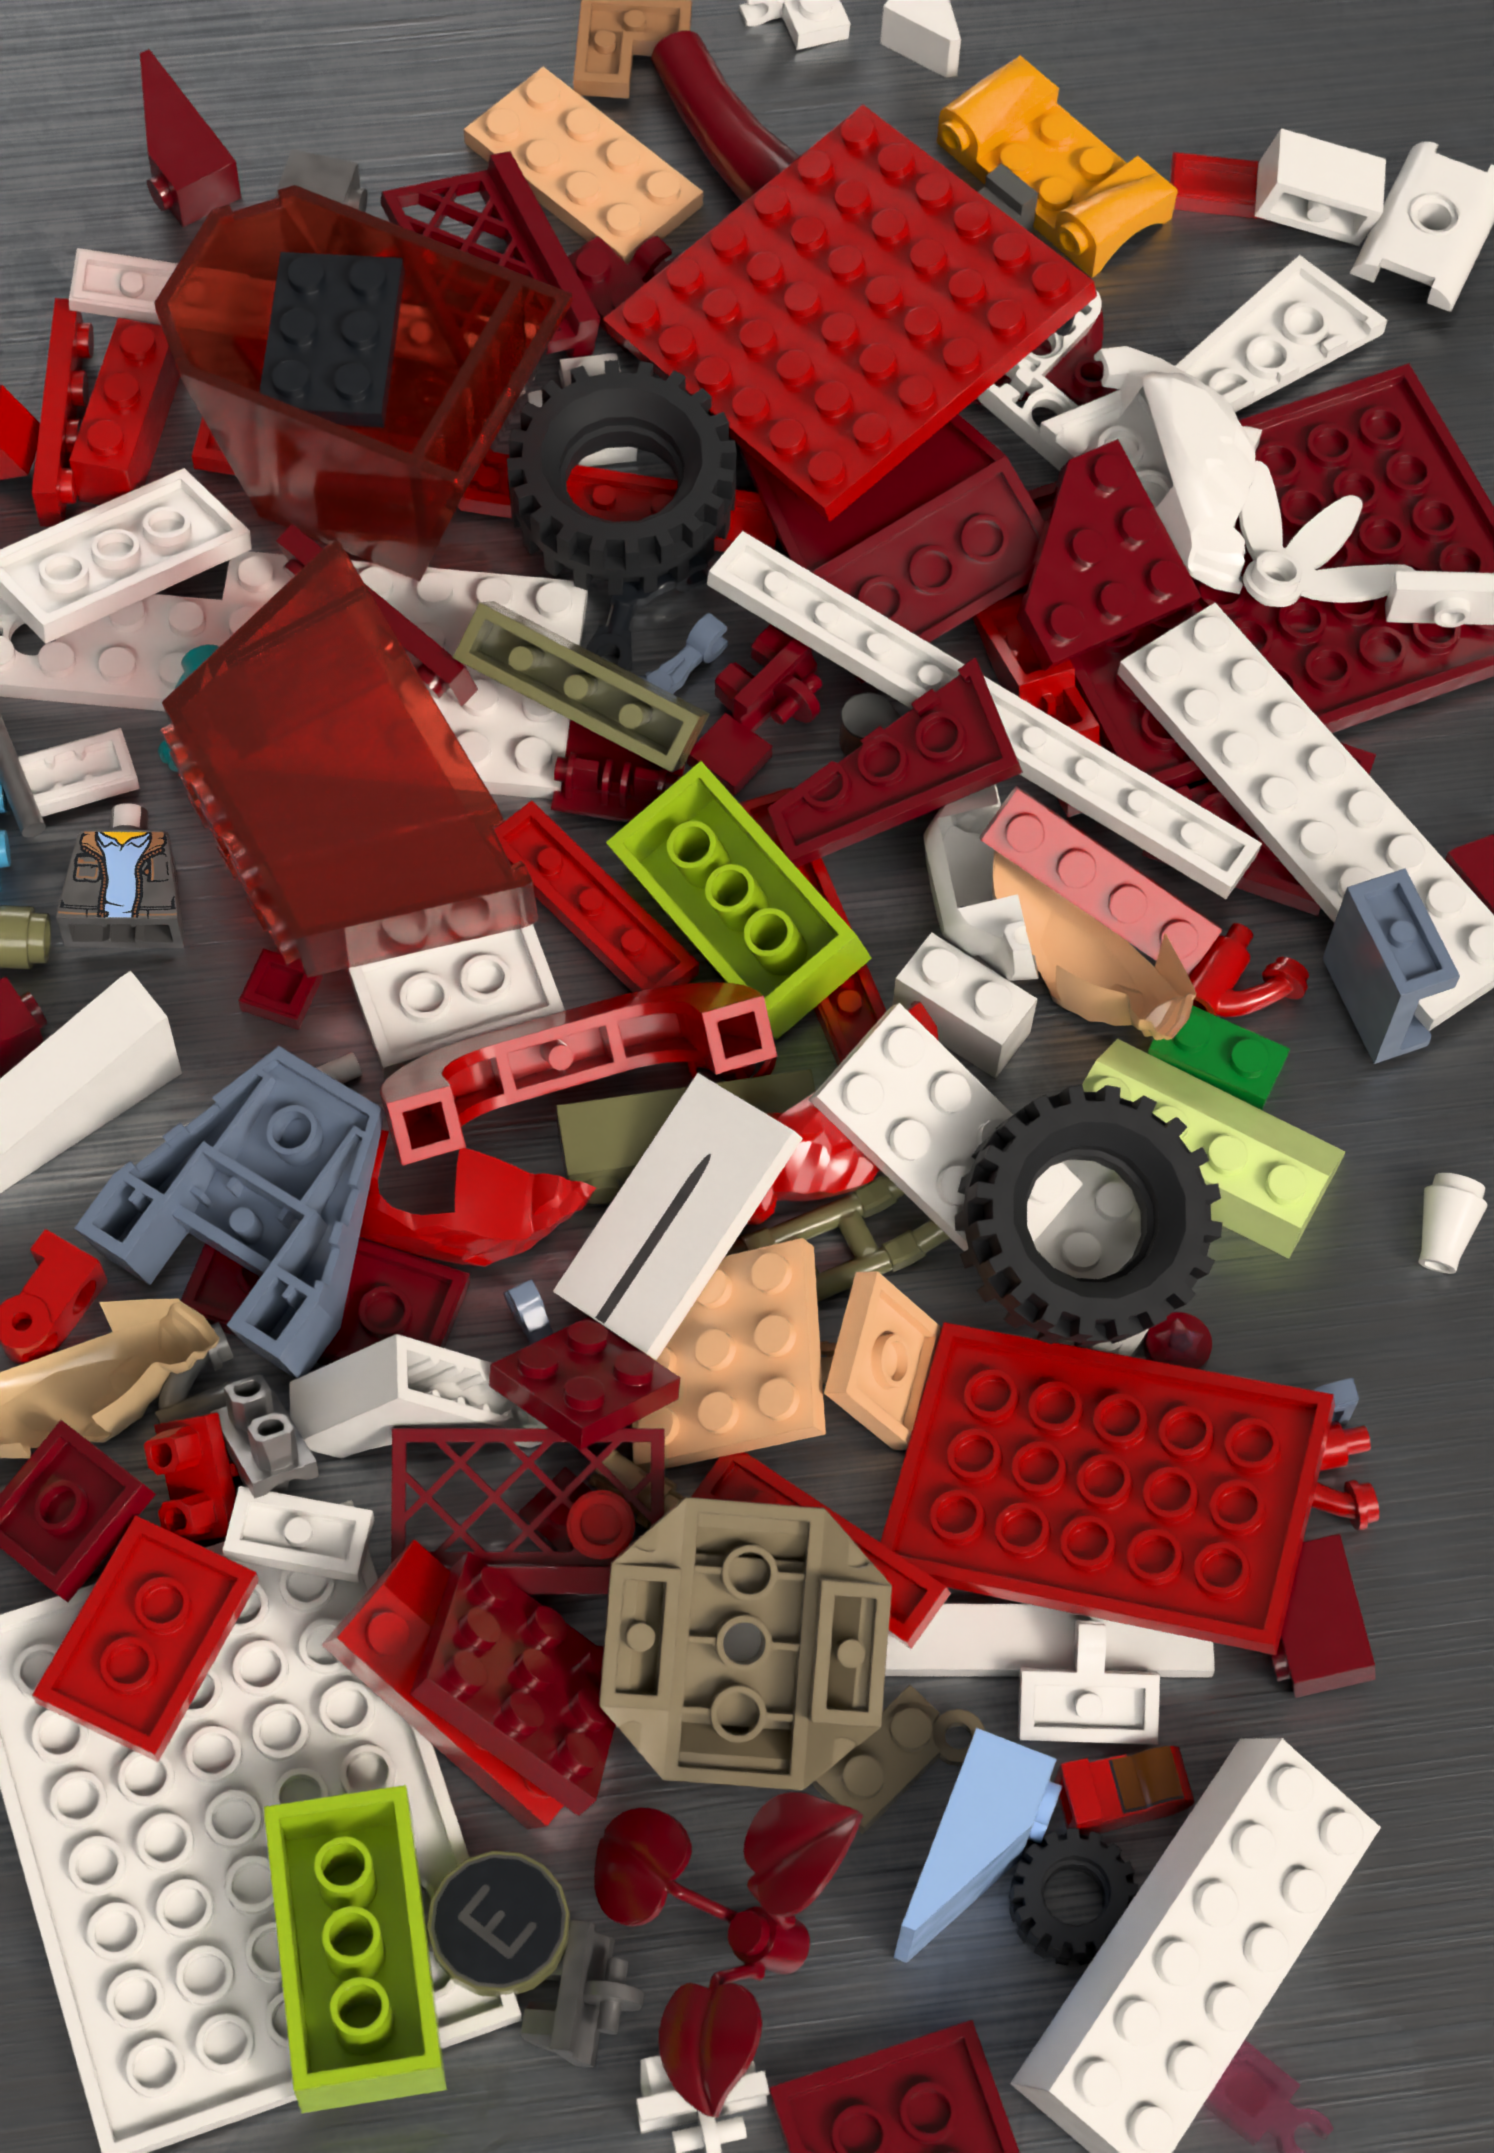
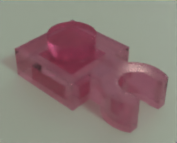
(1255, 2099)

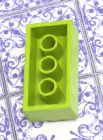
(739, 897)
(353, 1949)

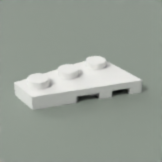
(1100, 424)

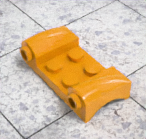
(1084, 189)

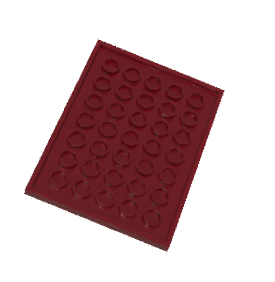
(1342, 659)

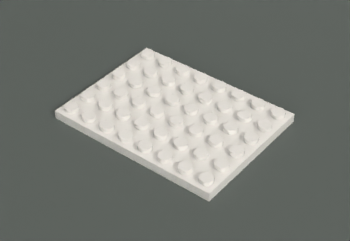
(161, 1869)

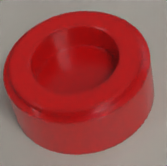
(600, 1524)

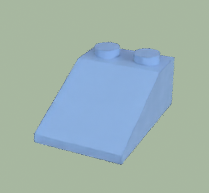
(991, 1814)

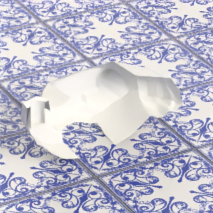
(1206, 457)
(963, 876)

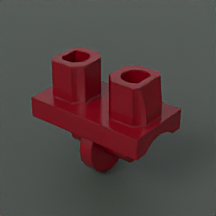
(779, 690)

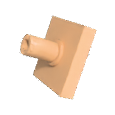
(880, 1359)

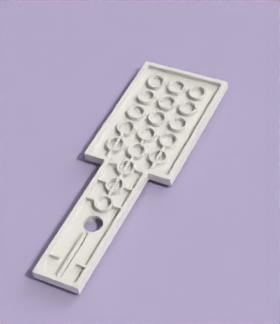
(138, 653)

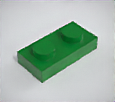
(1224, 1056)

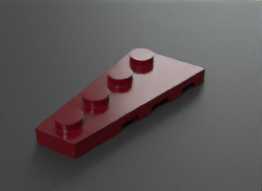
(915, 765)

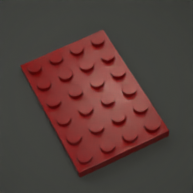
(1110, 1486)

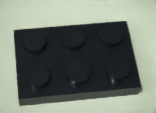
(334, 335)

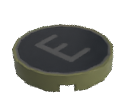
(499, 1924)

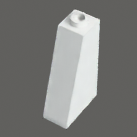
(84, 1077)

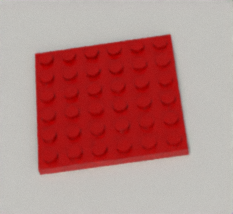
(850, 310)

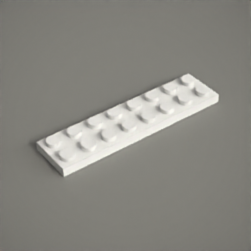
(1302, 787)

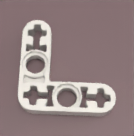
(1030, 377)

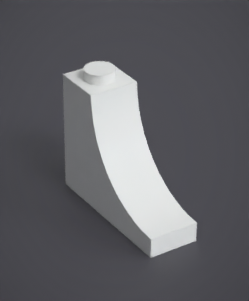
(397, 1385)

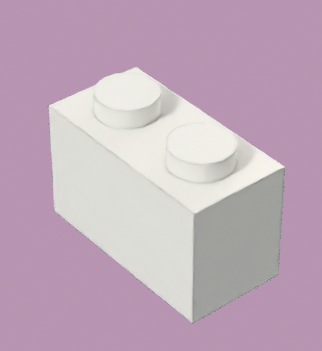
(1320, 187)
(972, 1005)

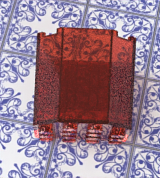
(457, 376)
(340, 783)

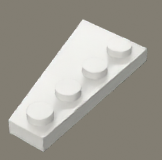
(1282, 335)

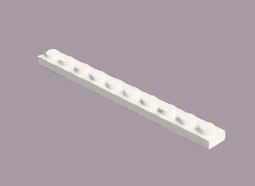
(1046, 749)

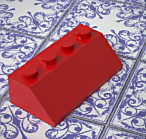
(384, 1647)

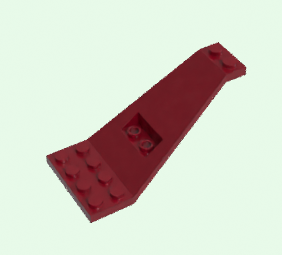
(923, 542)

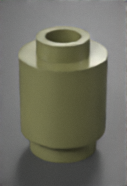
(23, 937)

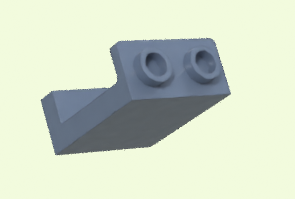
(1386, 960)

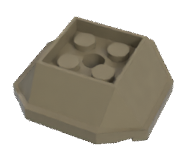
(819, 1660)

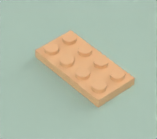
(585, 165)

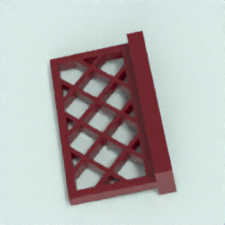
(516, 220)
(528, 1570)

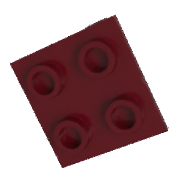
(606, 778)

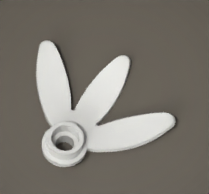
(1285, 574)

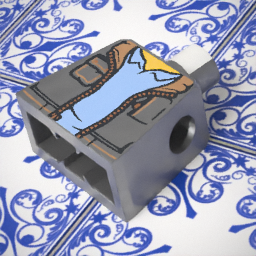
(121, 887)

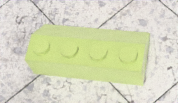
(1263, 1166)

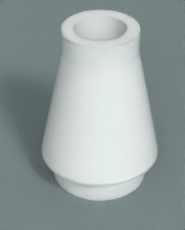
(1450, 1217)

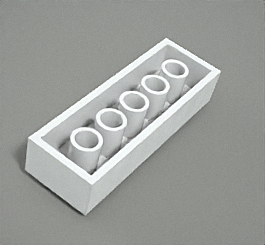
(1197, 1953)

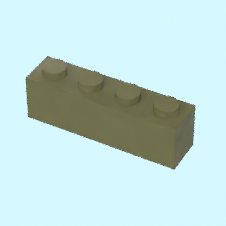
(580, 685)
(610, 1135)

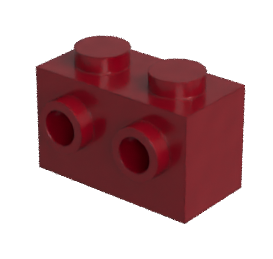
(1323, 1627)

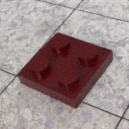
(584, 1382)
(67, 1510)

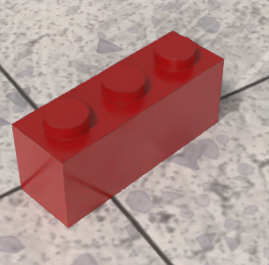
(124, 413)

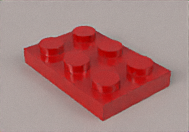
(146, 1638)

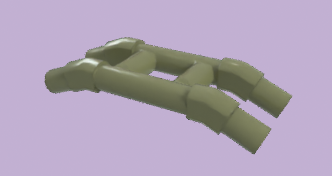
(848, 1215)

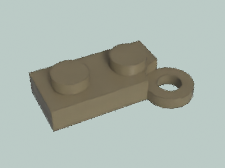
(895, 1756)

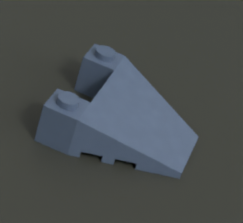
(268, 1181)

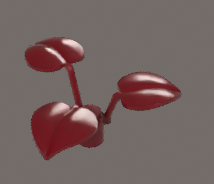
(794, 1851)

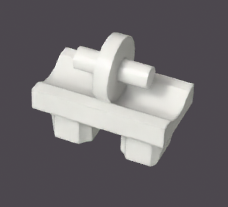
(665, 2108)

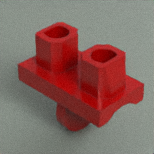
(196, 1476)

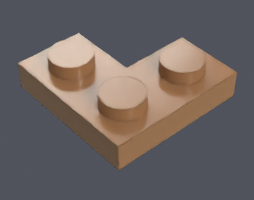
(614, 33)

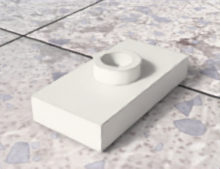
(1441, 598)
(80, 772)

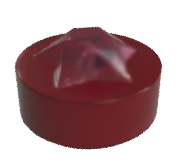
(1179, 1341)

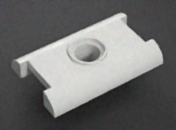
(1431, 224)

